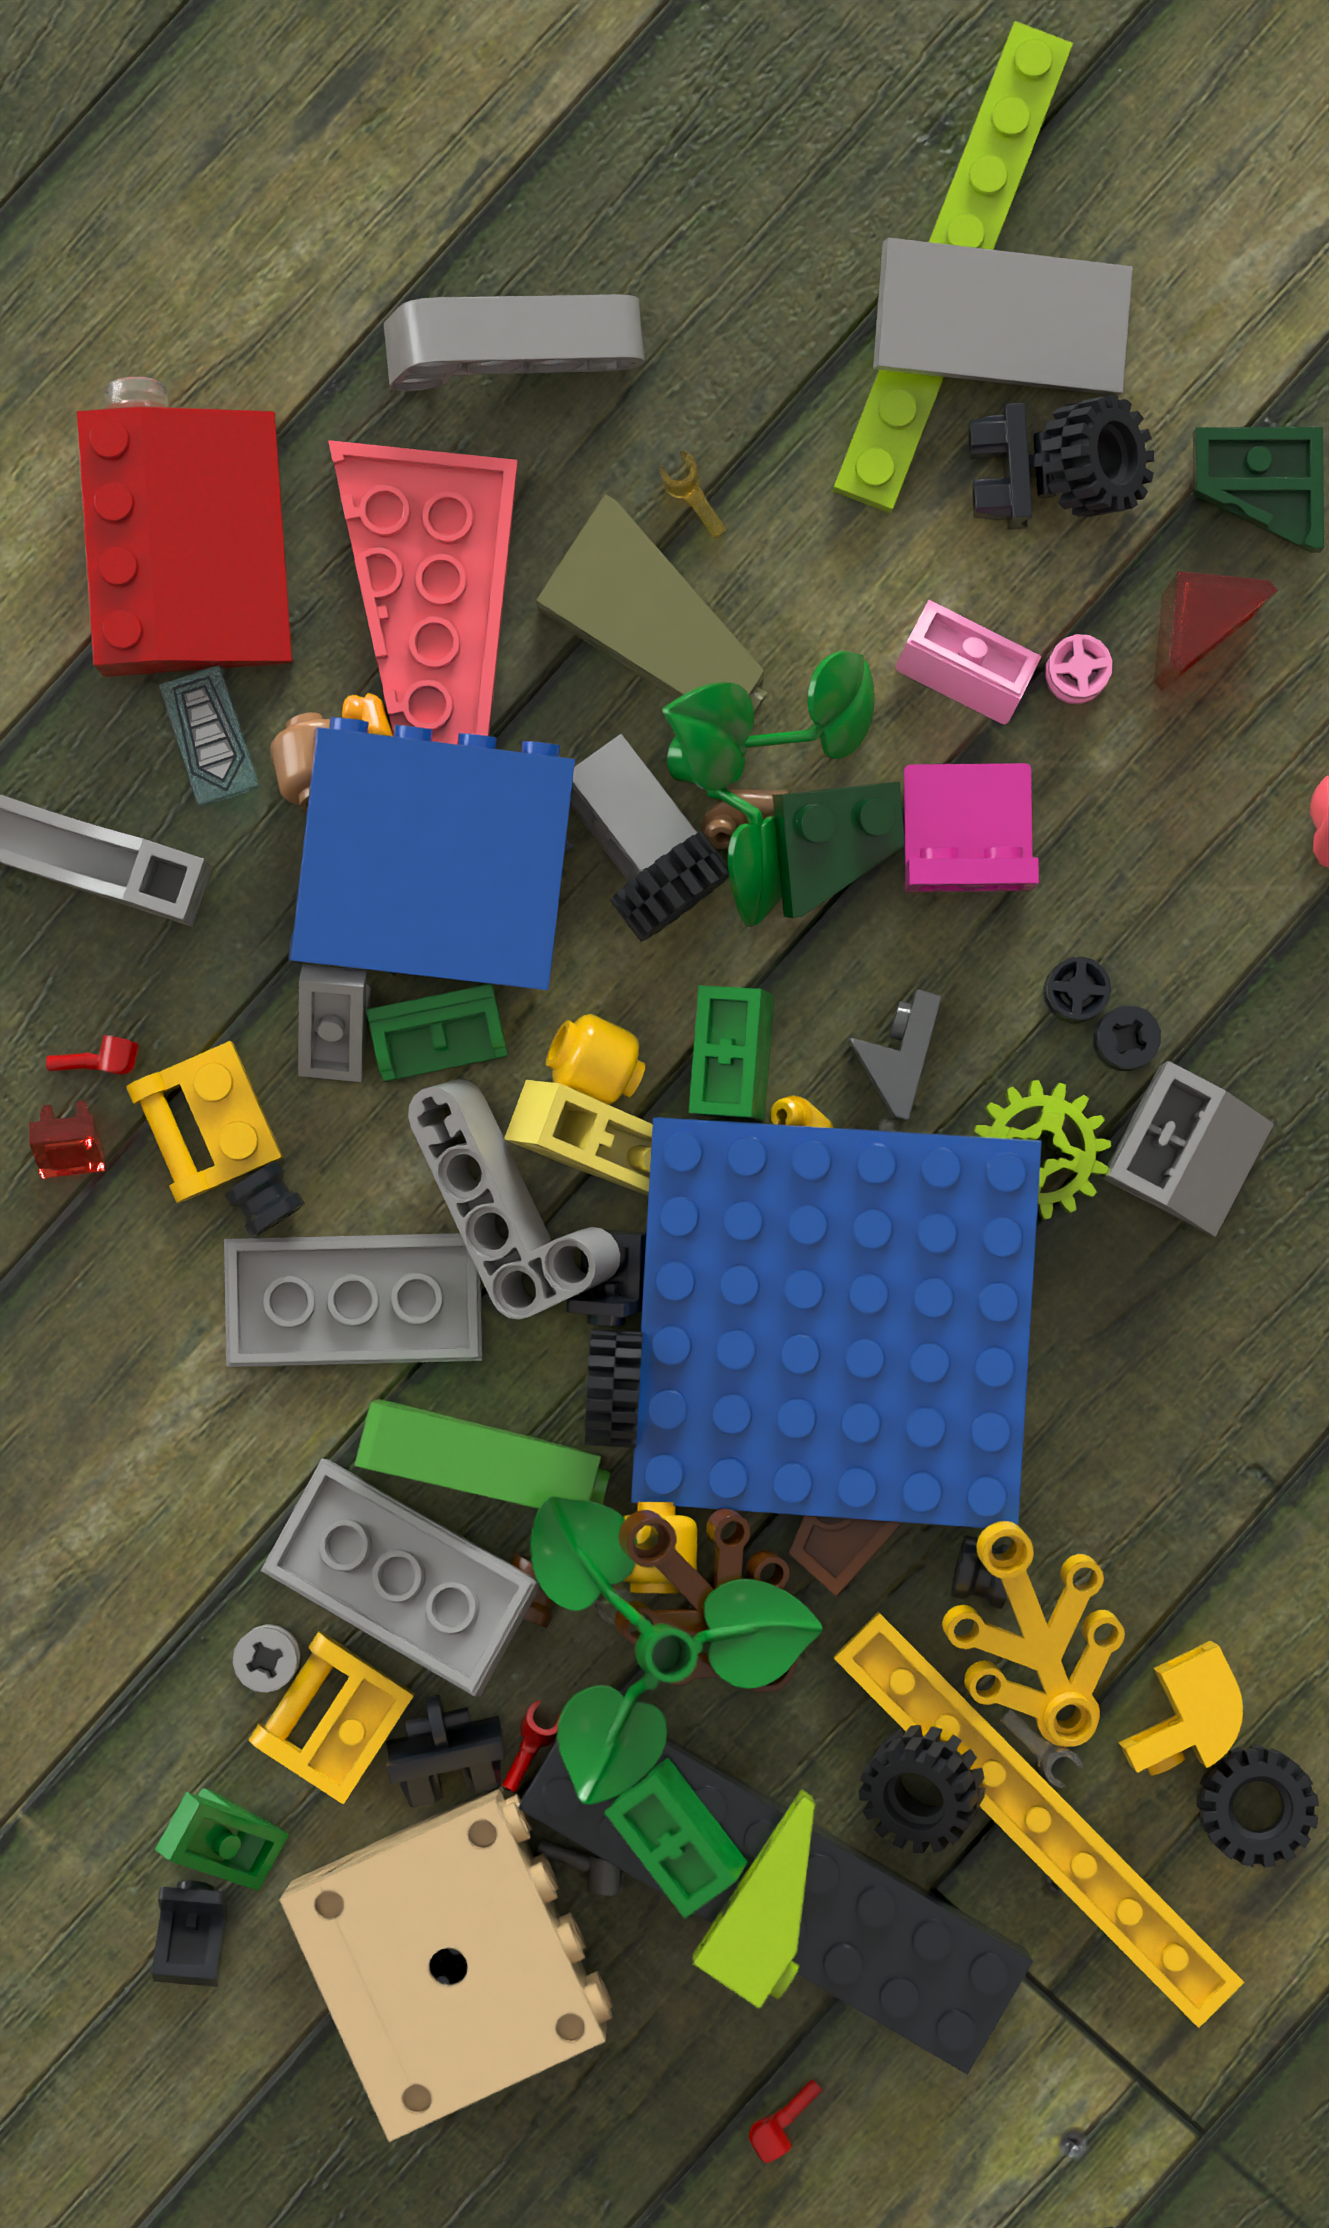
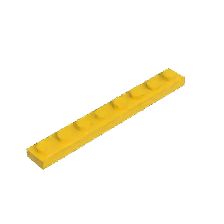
(1045, 1824)

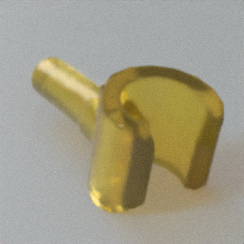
(692, 493)

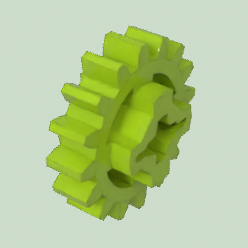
(1050, 1122)

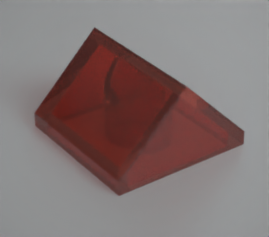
(1200, 615)

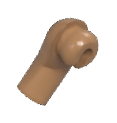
(723, 819)

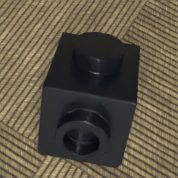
(622, 1293)
(190, 1934)

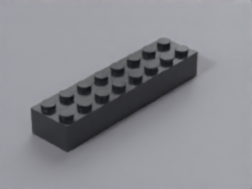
(861, 1923)

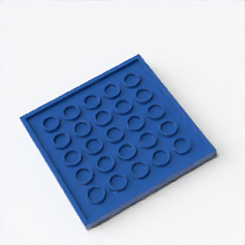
(836, 1322)

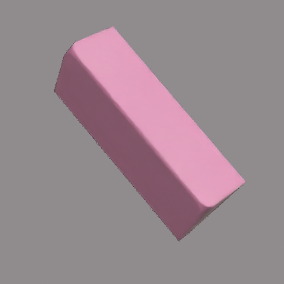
(967, 662)

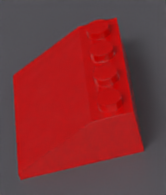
(183, 539)

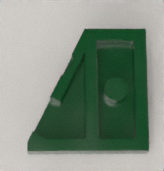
(1265, 478)
(833, 839)

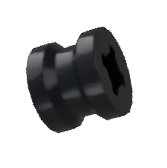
(1088, 980)
(1111, 1042)
(264, 1199)
(973, 1577)

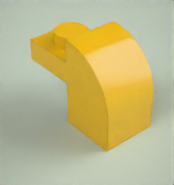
(1206, 1712)

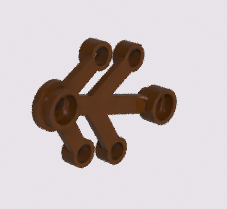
(661, 1553)

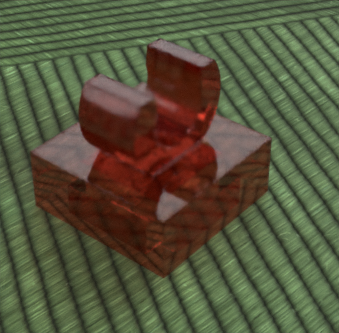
(66, 1144)

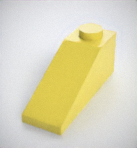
(583, 1134)

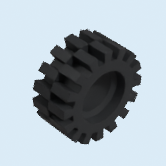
(1092, 431)
(670, 886)
(613, 1388)
(1296, 1812)
(905, 1814)

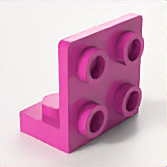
(968, 828)

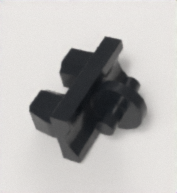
(1007, 438)
(445, 1744)

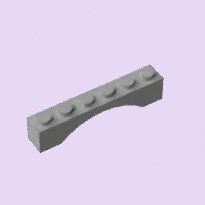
(102, 861)

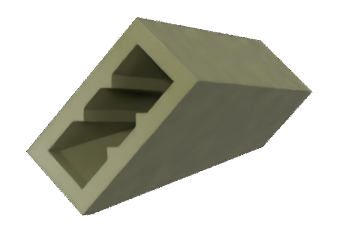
(642, 612)

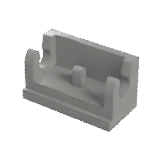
(626, 808)

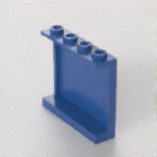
(432, 855)

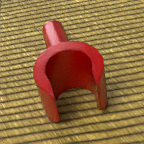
(115, 1057)
(532, 1741)
(768, 2133)

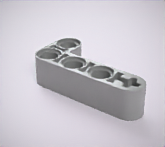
(510, 335)
(501, 1193)

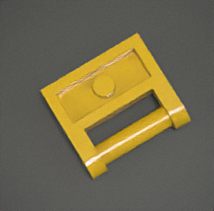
(224, 1112)
(350, 1728)

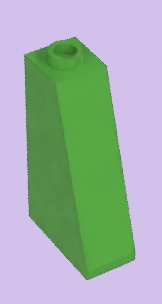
(476, 1457)

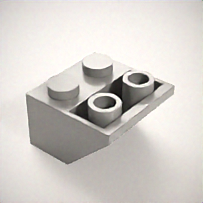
(1188, 1148)

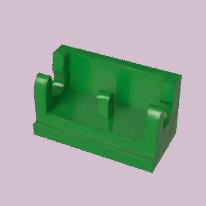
(437, 1032)
(731, 1052)
(676, 1838)

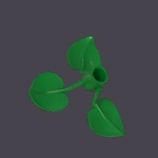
(710, 749)
(611, 1738)

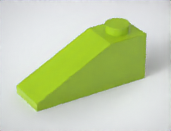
(760, 1923)

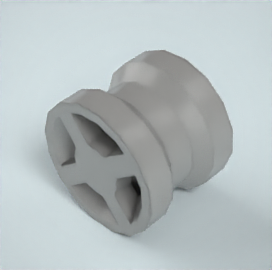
(272, 1643)

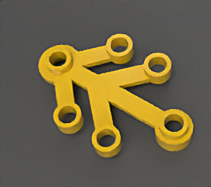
(1041, 1643)

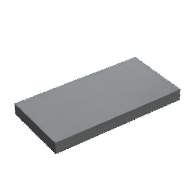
(1002, 317)
(351, 1300)
(401, 1577)

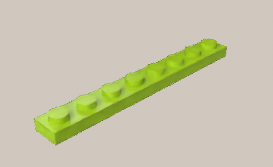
(969, 218)

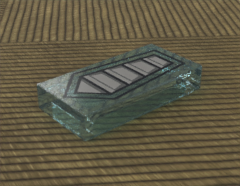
(209, 736)

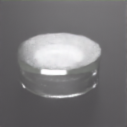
(135, 393)

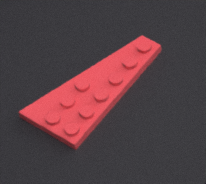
(431, 576)

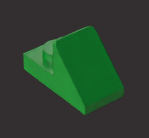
(222, 1839)

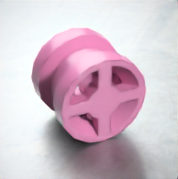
(1087, 656)

